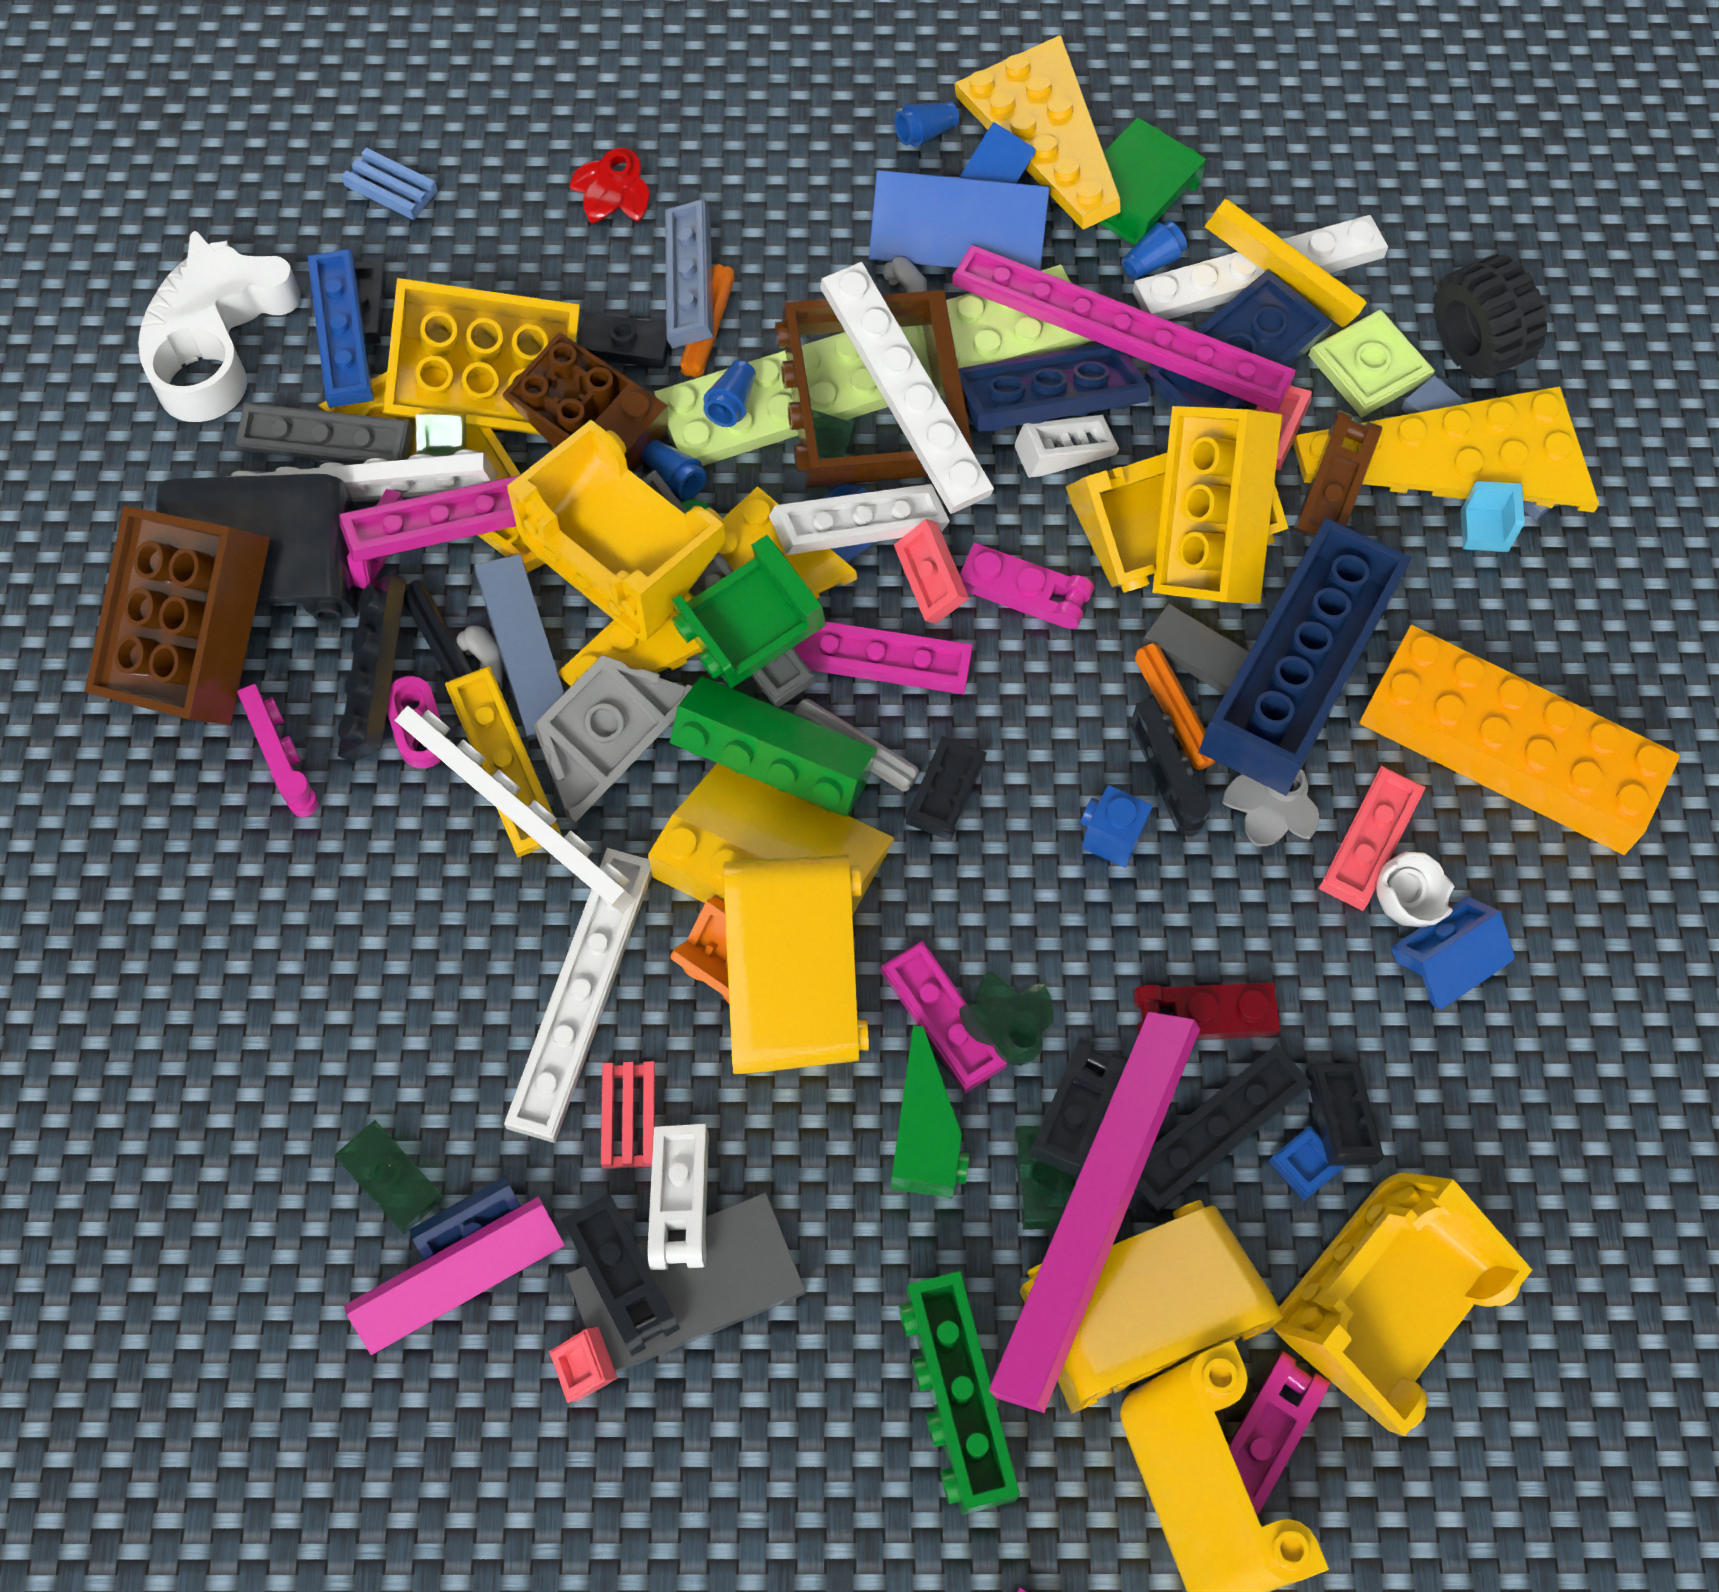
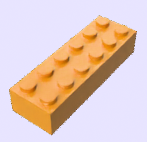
(1520, 740)

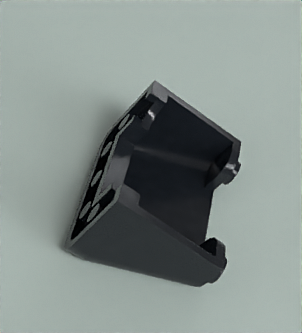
(302, 519)

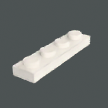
(855, 518)

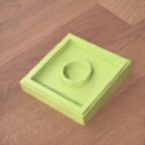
(1371, 363)

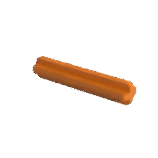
(697, 354)
(1173, 702)

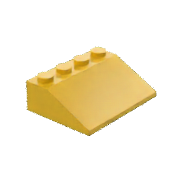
(464, 348)
(750, 820)

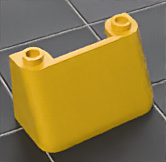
(1123, 518)
(612, 530)
(792, 963)
(1397, 1292)
(1163, 1304)
(1199, 1485)

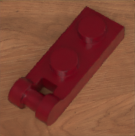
(1219, 1010)

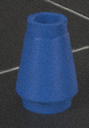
(925, 121)
(1156, 249)
(730, 395)
(675, 469)

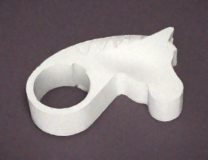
(193, 320)

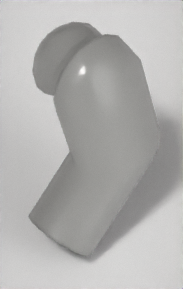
(903, 271)
(479, 642)

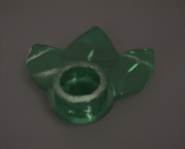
(1005, 1014)

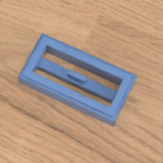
(395, 179)

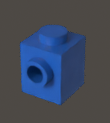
(1115, 825)

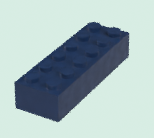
(1304, 656)

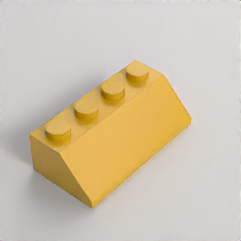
(1216, 503)

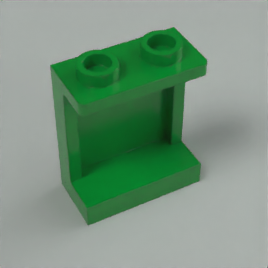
(1149, 177)
(749, 615)

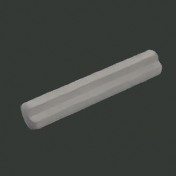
(886, 763)

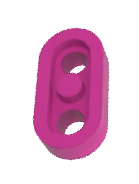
(402, 693)

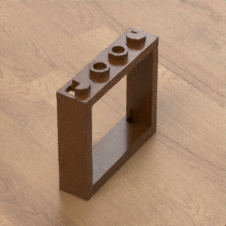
(818, 317)

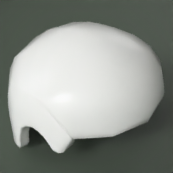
(1414, 890)

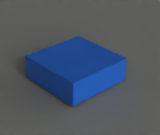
(1304, 1164)

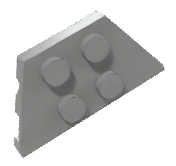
(603, 729)

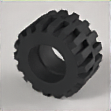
(1490, 316)

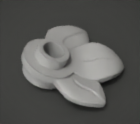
(1270, 812)

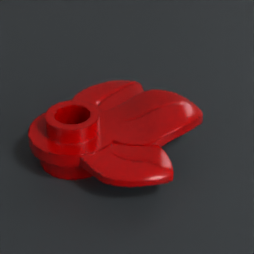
(608, 189)

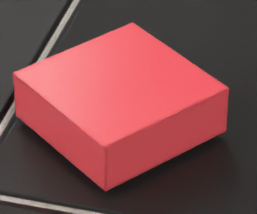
(583, 1364)

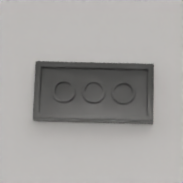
(743, 1276)

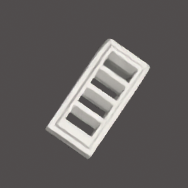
(1040, 456)

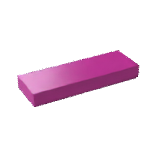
(935, 1006)

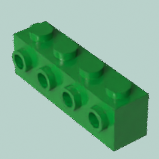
(772, 746)
(959, 1386)

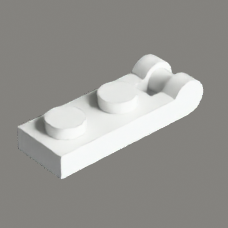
(678, 1195)

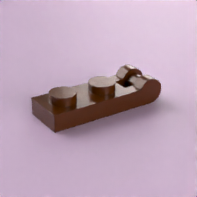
(1338, 474)

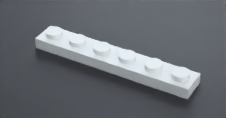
(1224, 277)
(906, 388)
(410, 477)
(532, 819)

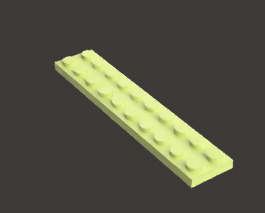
(841, 382)

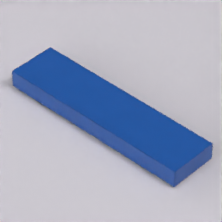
(340, 328)

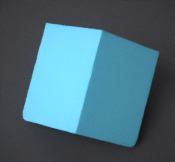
(1492, 516)

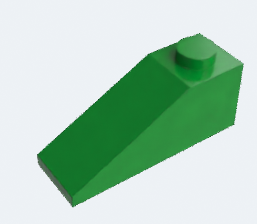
(928, 1133)

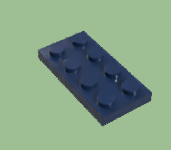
(1261, 319)
(1050, 386)

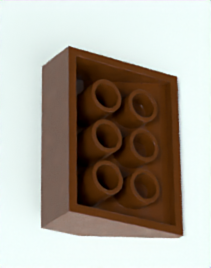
(177, 615)

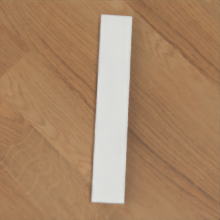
(576, 1005)

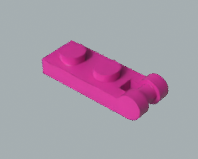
(1025, 586)
(278, 751)
(1274, 1426)

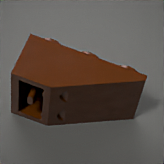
(573, 386)

